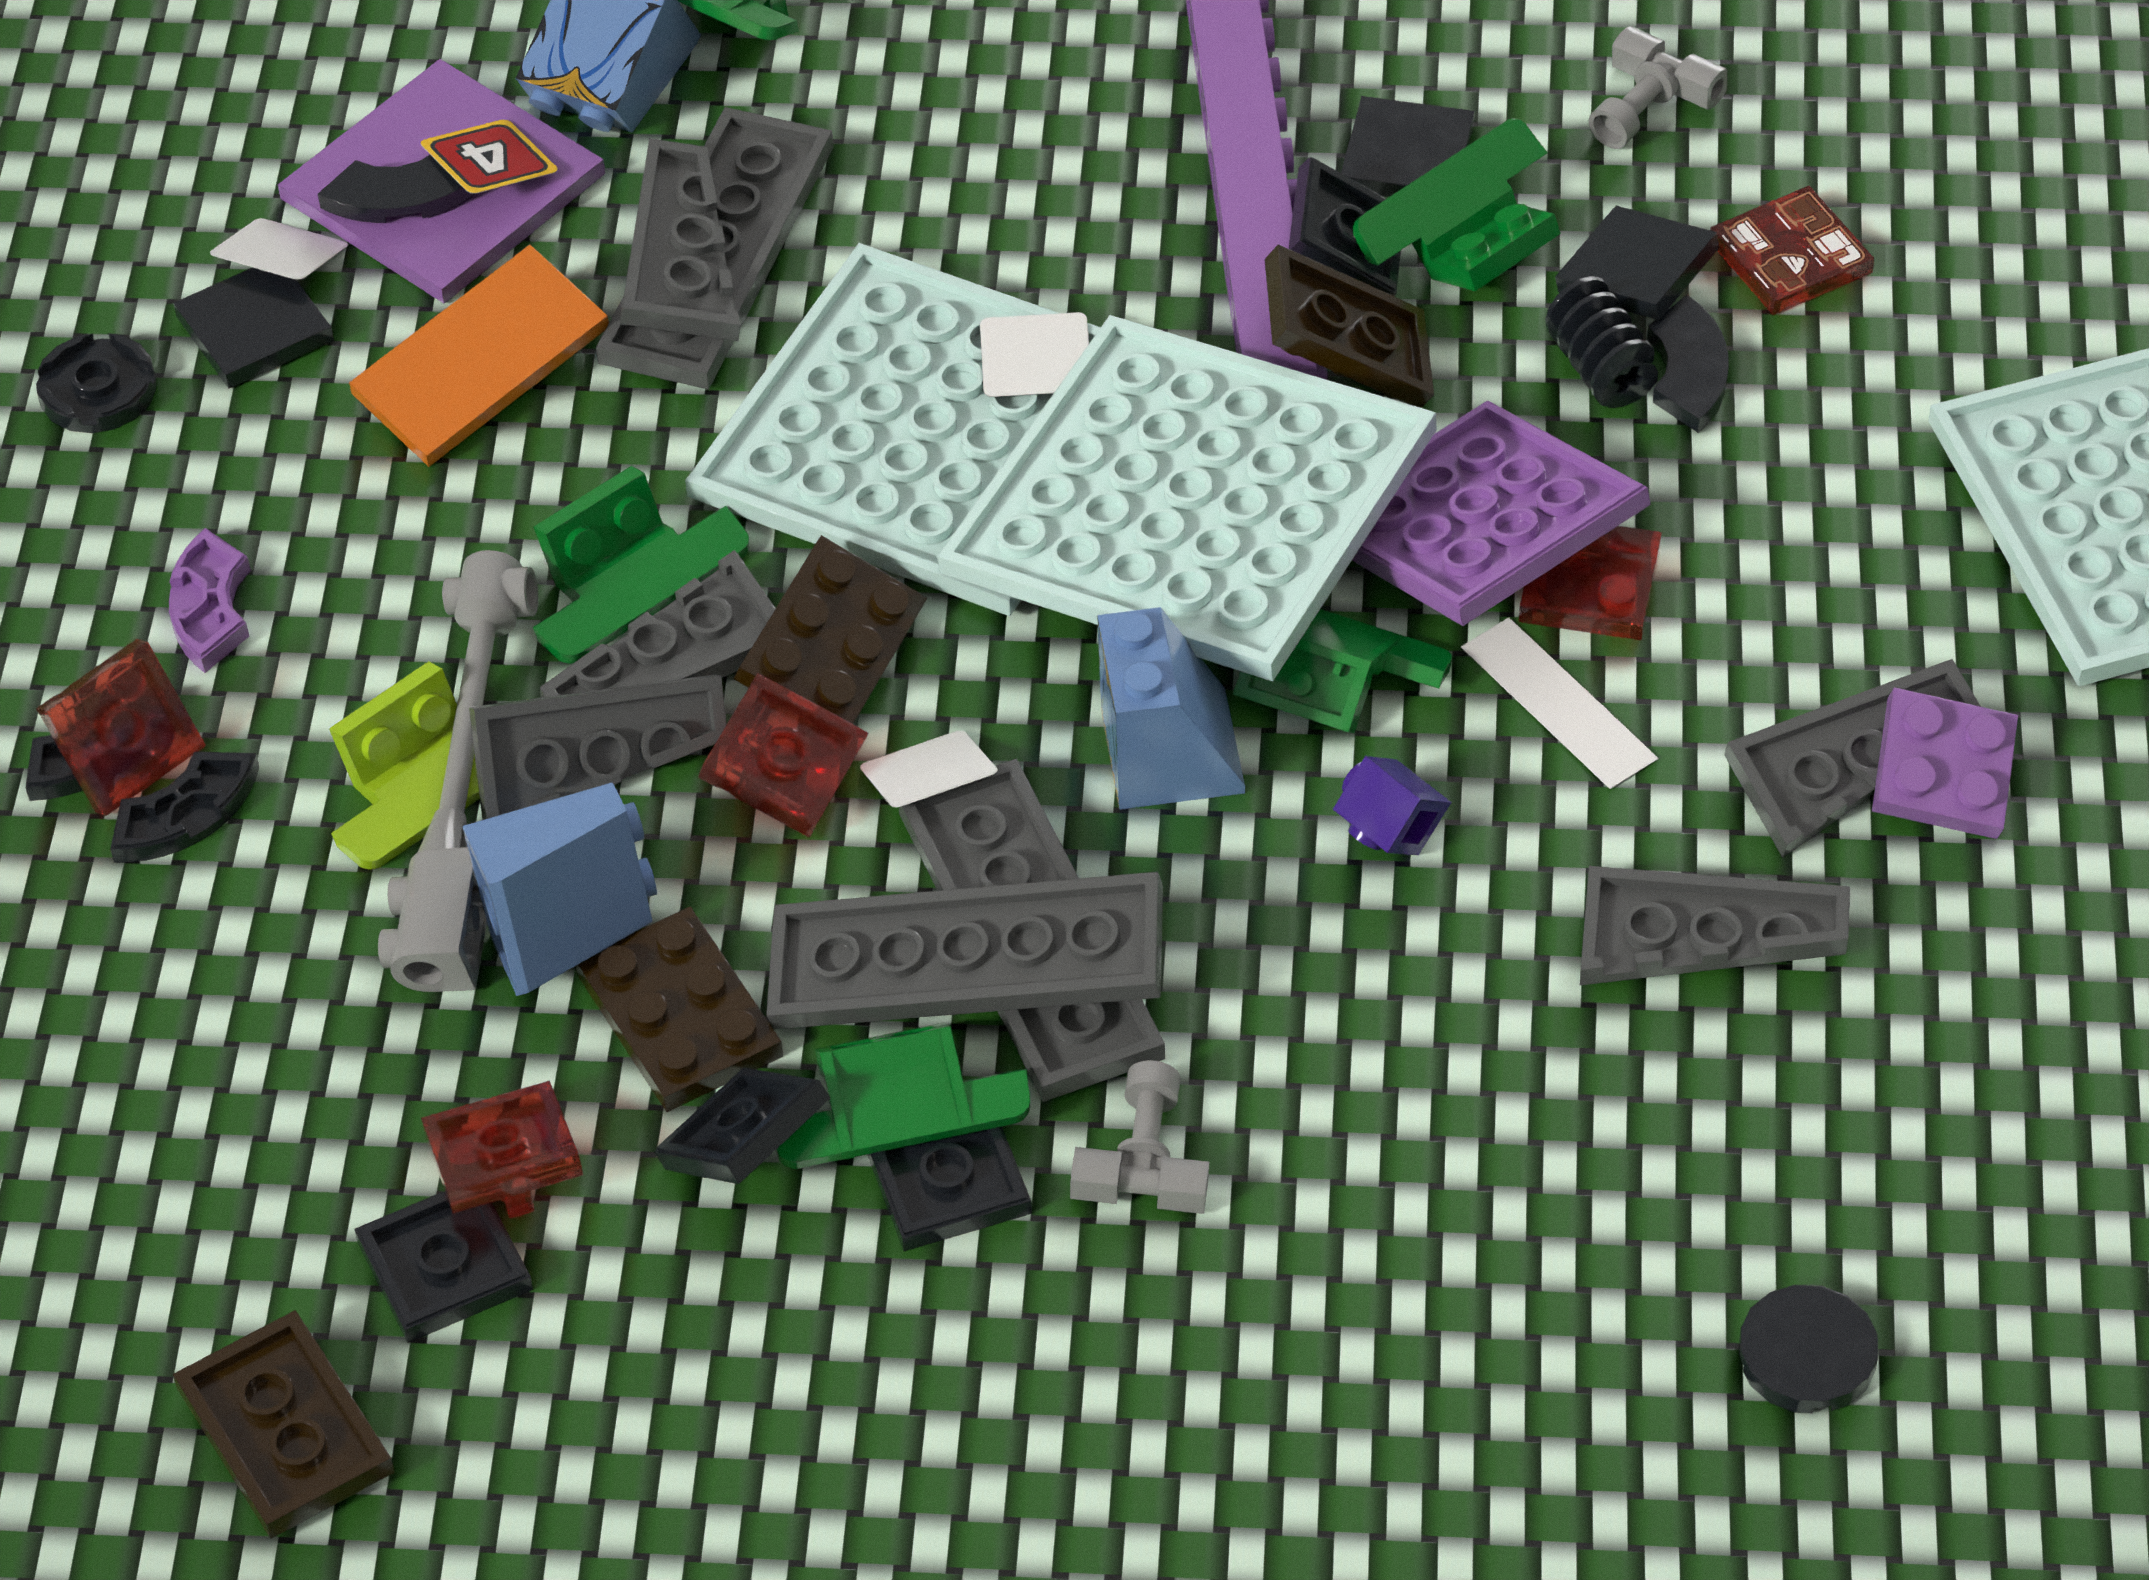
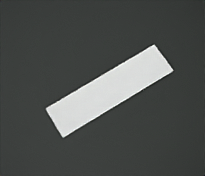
(1559, 703)

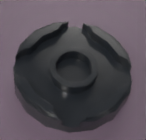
(96, 383)
(1808, 1348)

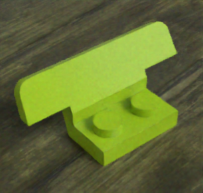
(398, 762)

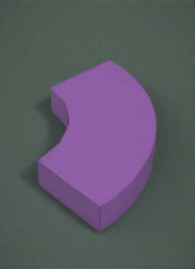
(203, 599)

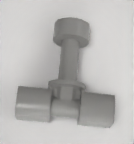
(1657, 80)
(1142, 1161)

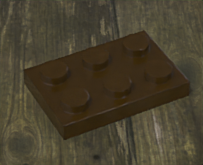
(1348, 327)
(833, 631)
(679, 1009)
(283, 1424)

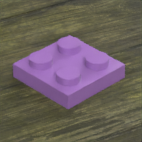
(1945, 763)

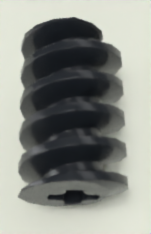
(1602, 342)

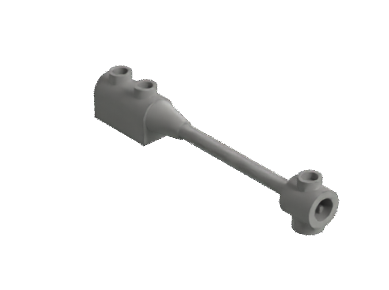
(439, 898)

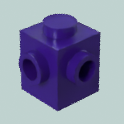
(1390, 806)

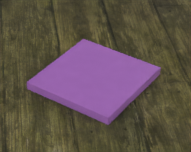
(457, 245)
(1493, 512)

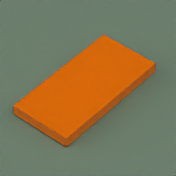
(479, 355)

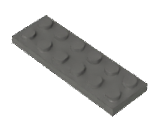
(761, 184)
(1001, 836)
(966, 951)

